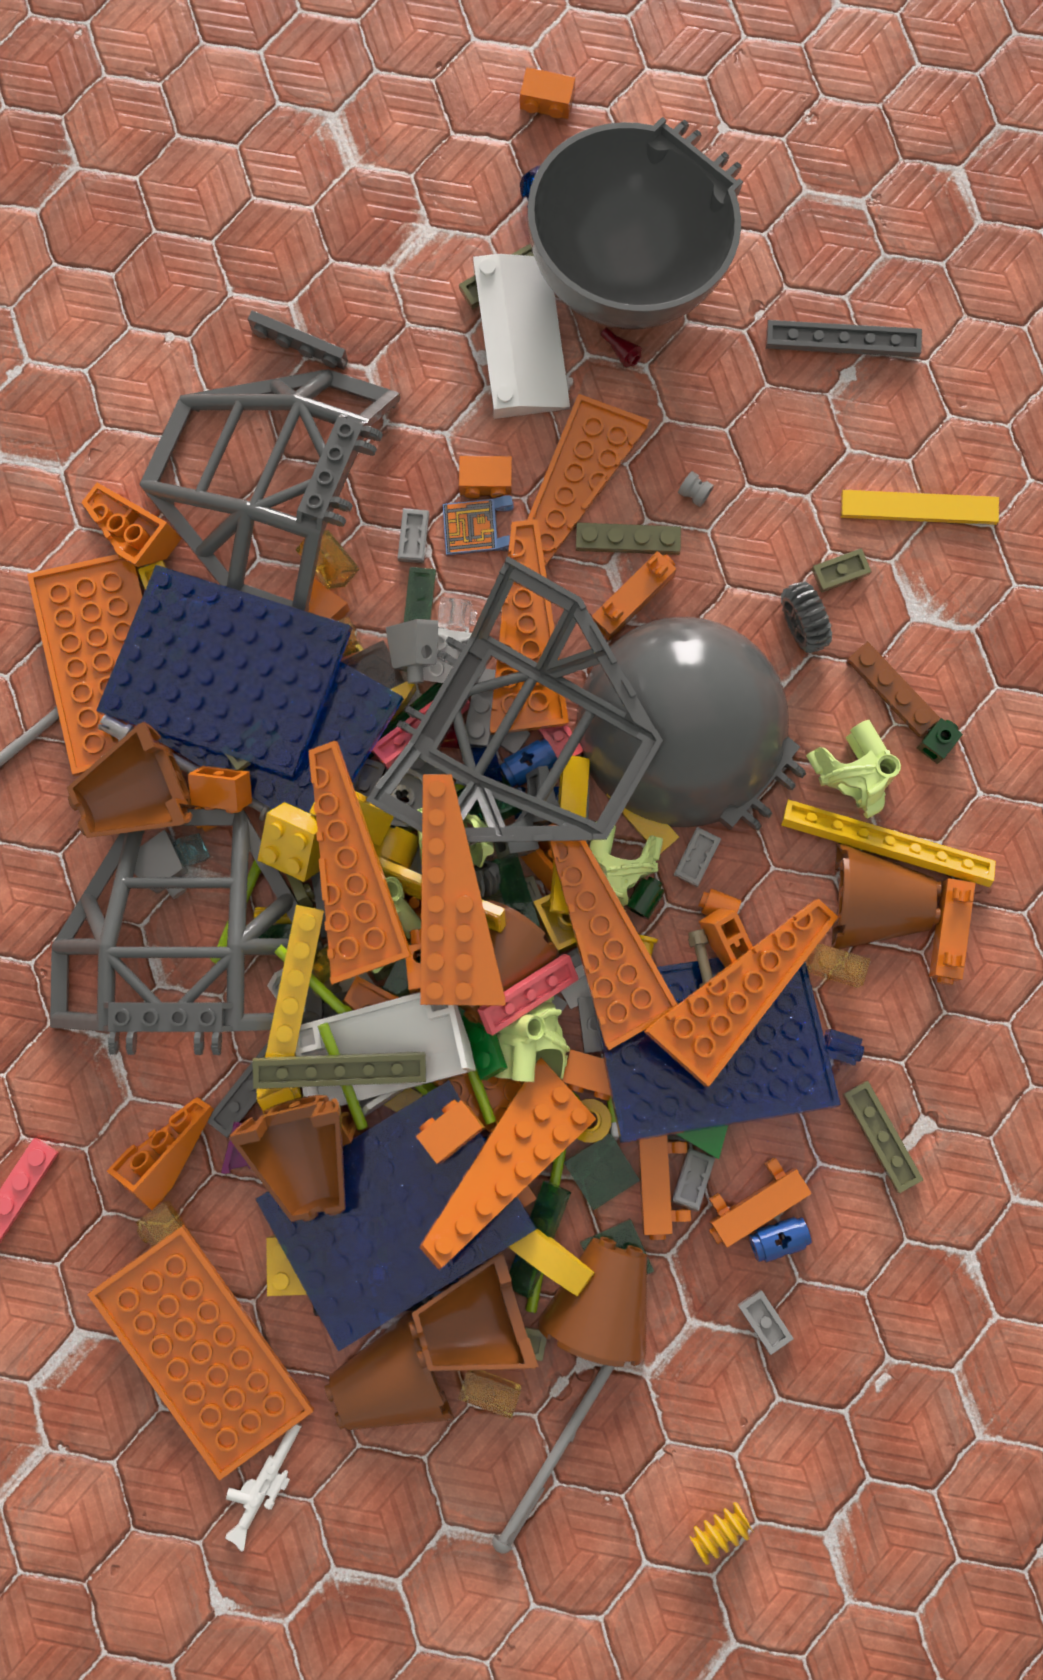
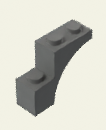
(517, 849)

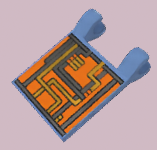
(472, 526)

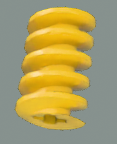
(721, 1533)

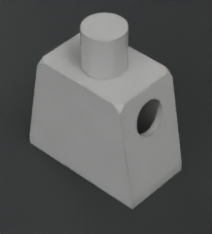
(413, 647)
(160, 859)

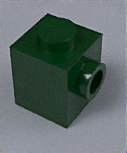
(940, 740)

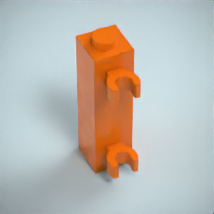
(634, 594)
(952, 931)
(655, 1187)
(758, 1207)

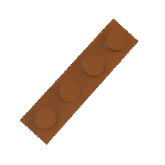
(893, 689)

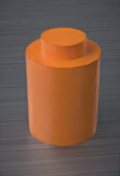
(715, 899)

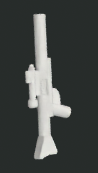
(254, 1491)

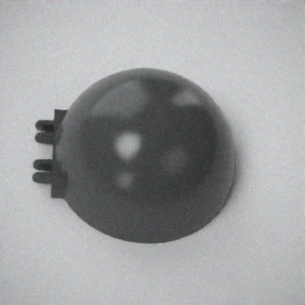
(634, 223)
(717, 718)

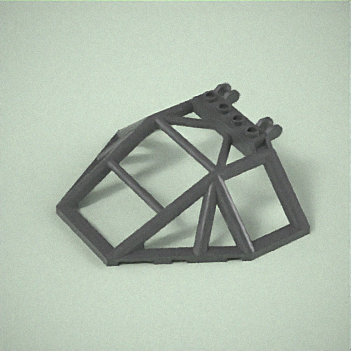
(319, 492)
(463, 683)
(184, 1014)

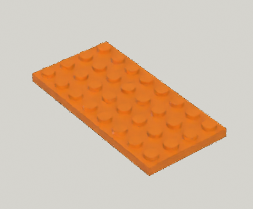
(82, 626)
(201, 1352)

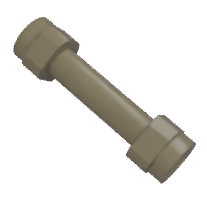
(698, 940)

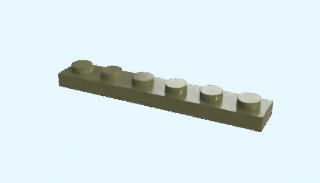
(339, 1070)

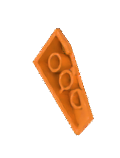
(129, 528)
(156, 1163)

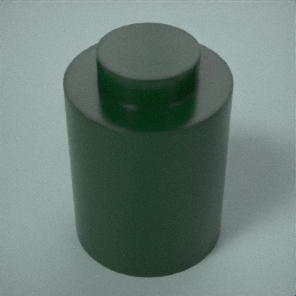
(645, 897)

